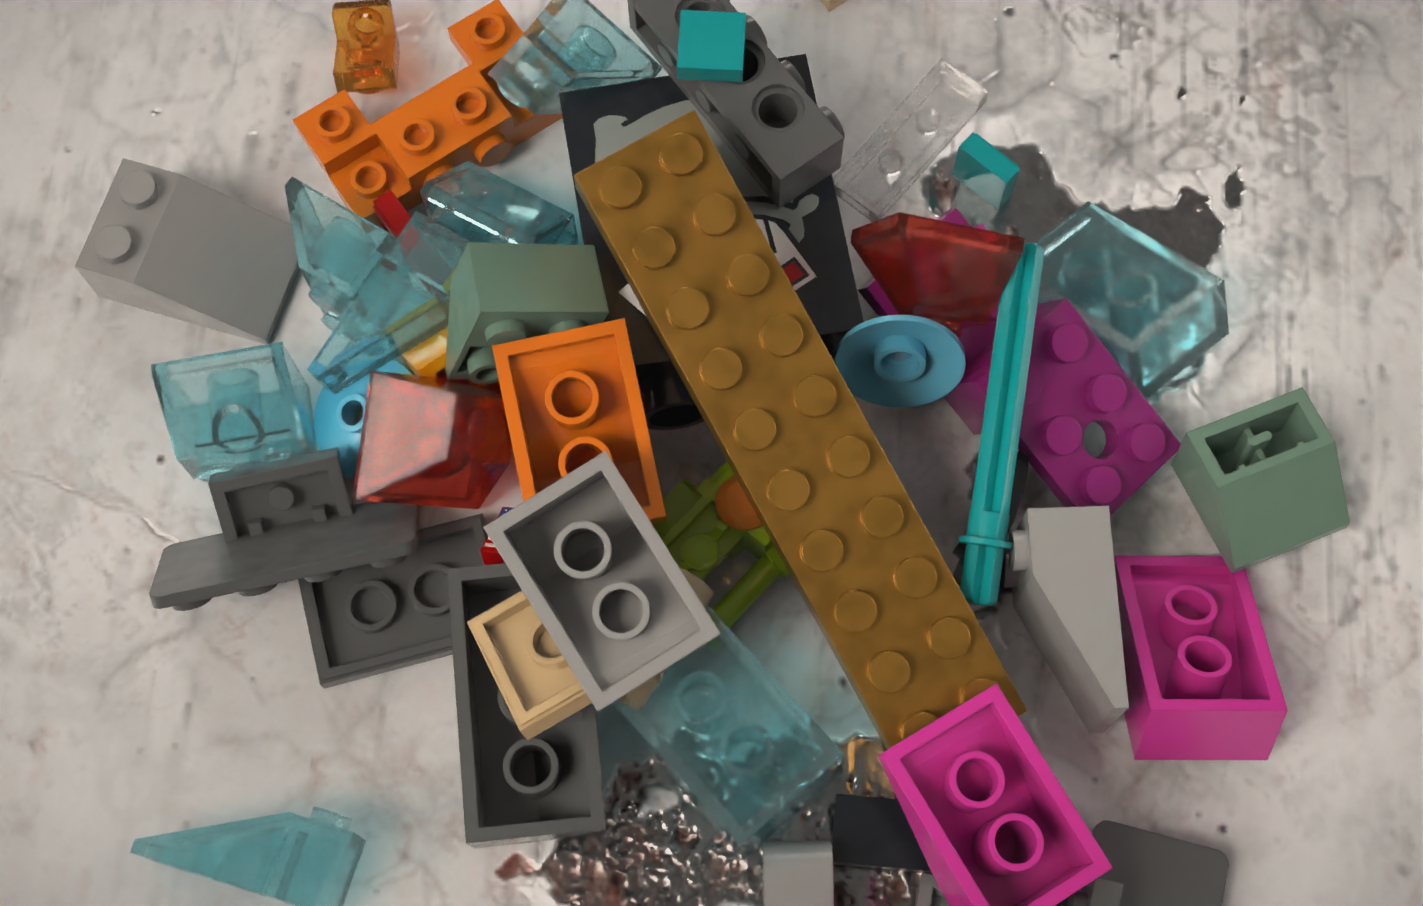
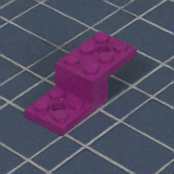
(1067, 388)

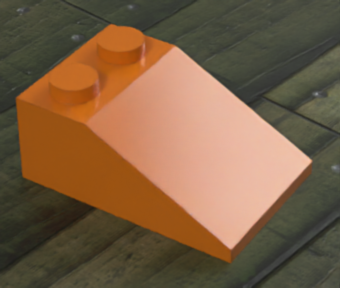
(572, 400)

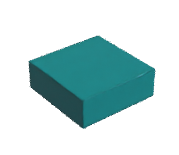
(711, 45)
(985, 170)

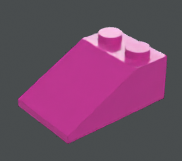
(1195, 661)
(991, 809)

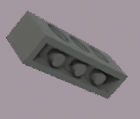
(779, 159)

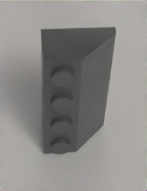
(511, 784)

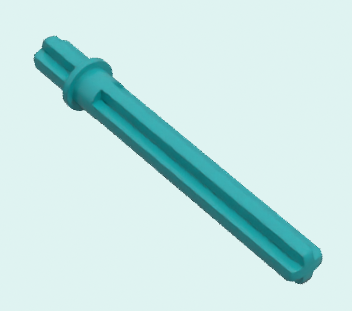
(1001, 431)

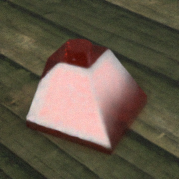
(938, 267)
(431, 441)

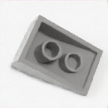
(189, 253)
(601, 581)
(1070, 605)

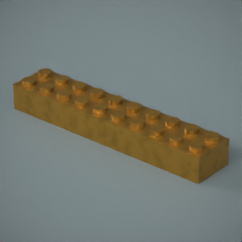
(790, 429)

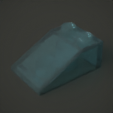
(1134, 294)
(735, 741)

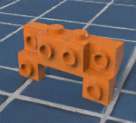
(429, 134)

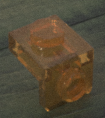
(365, 46)

